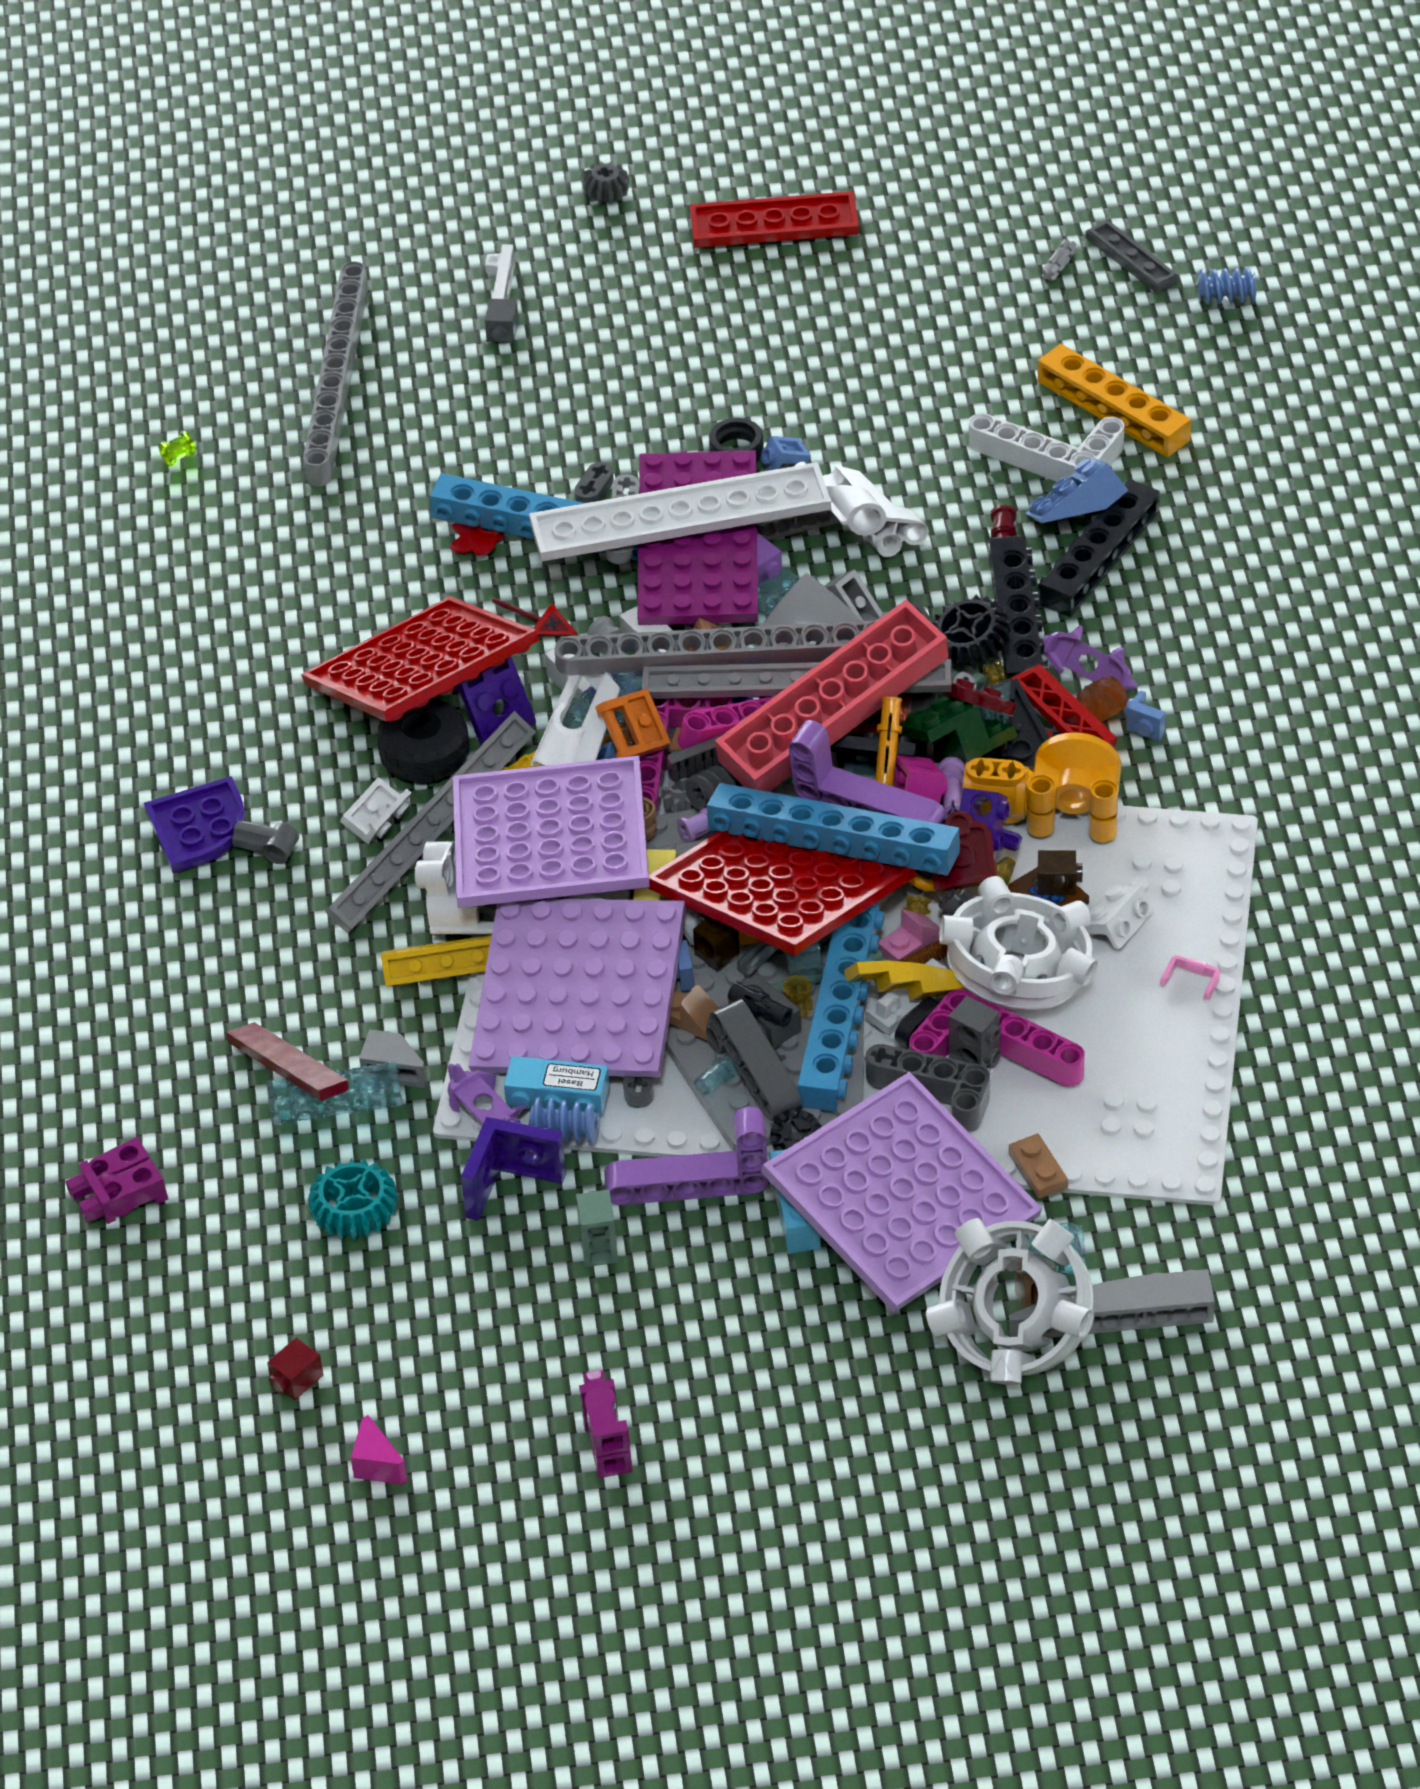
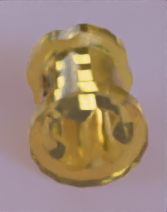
(802, 992)

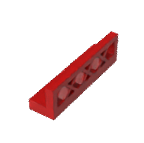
(1060, 705)

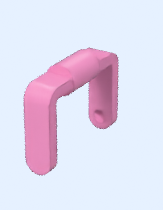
(1196, 967)

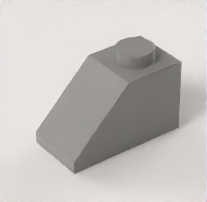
(855, 595)
(389, 1047)

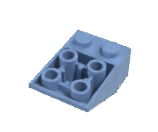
(1085, 491)

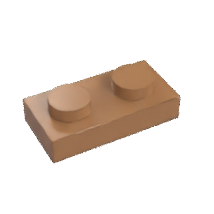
(1038, 1166)

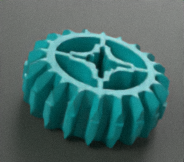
(351, 1189)

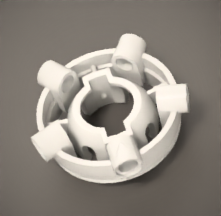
(1047, 934)
(1054, 1303)

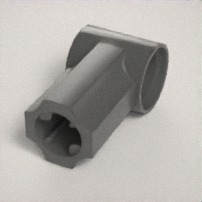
(273, 842)

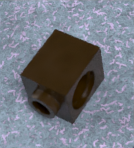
(1058, 872)
(715, 942)

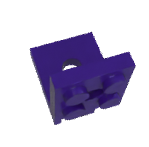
(482, 693)
(507, 1148)

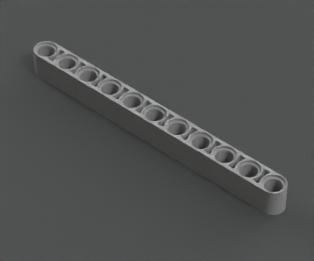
(335, 374)
(706, 642)

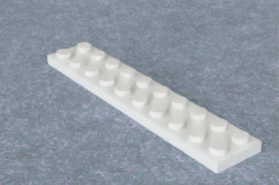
(679, 511)

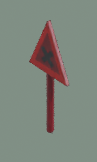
(550, 623)

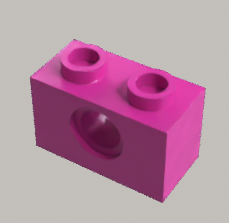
(920, 777)

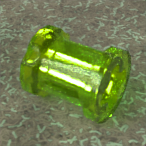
(177, 448)

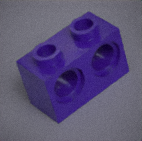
(971, 803)

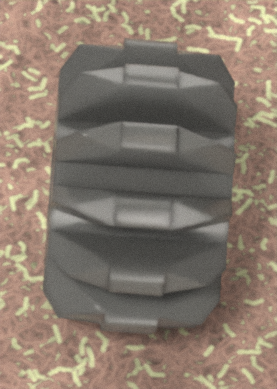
(606, 182)

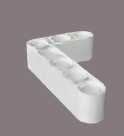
(1042, 453)

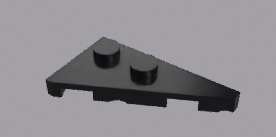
(1028, 728)

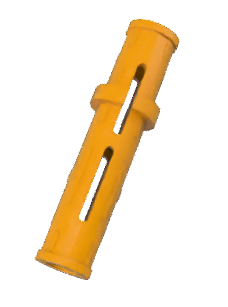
(890, 707)

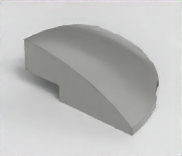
(809, 604)

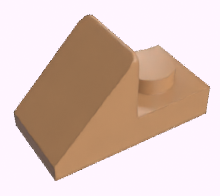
(692, 1011)

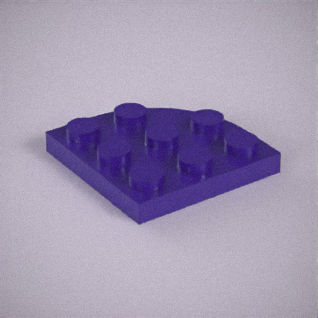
(196, 822)

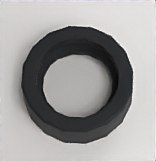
(737, 429)

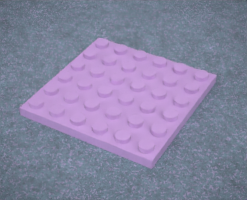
(549, 831)
(580, 984)
(895, 1187)

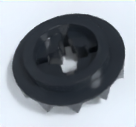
(782, 1127)

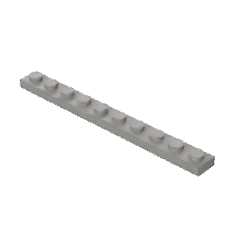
(754, 679)
(424, 827)

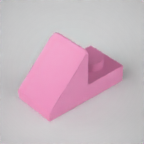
(914, 934)

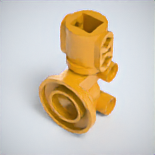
(1068, 774)

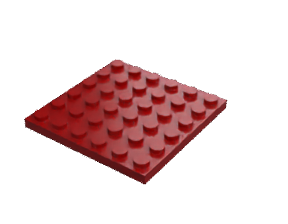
(420, 658)
(774, 888)

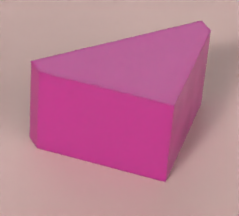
(375, 1457)

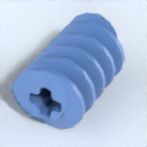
(1226, 285)
(567, 1121)

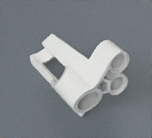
(871, 513)
(580, 744)
(438, 877)

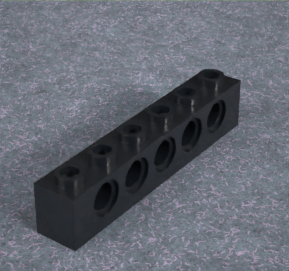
(1098, 549)
(1013, 592)

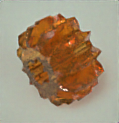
(1103, 697)

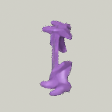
(1066, 648)
(469, 1086)

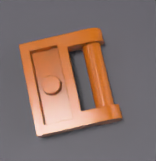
(641, 720)

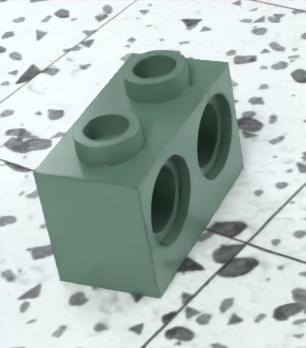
(597, 1228)

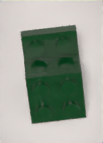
(956, 729)

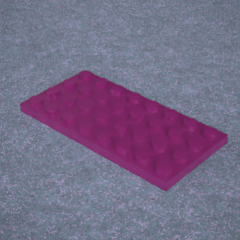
(704, 572)

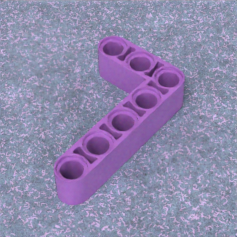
(820, 781)
(695, 1174)

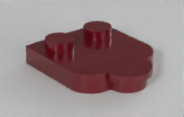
(988, 698)
(975, 858)

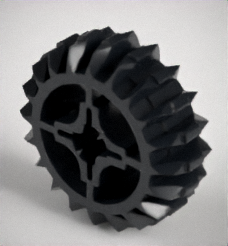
(987, 626)

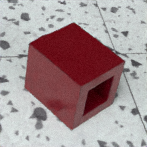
(294, 1369)

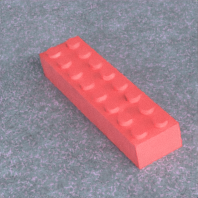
(835, 694)

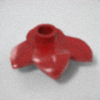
(474, 539)

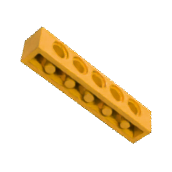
(1110, 396)

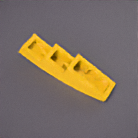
(917, 978)

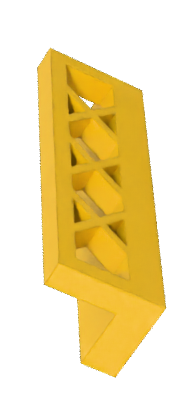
(435, 960)

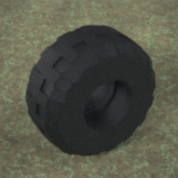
(424, 743)

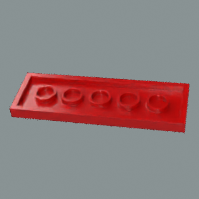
(774, 219)

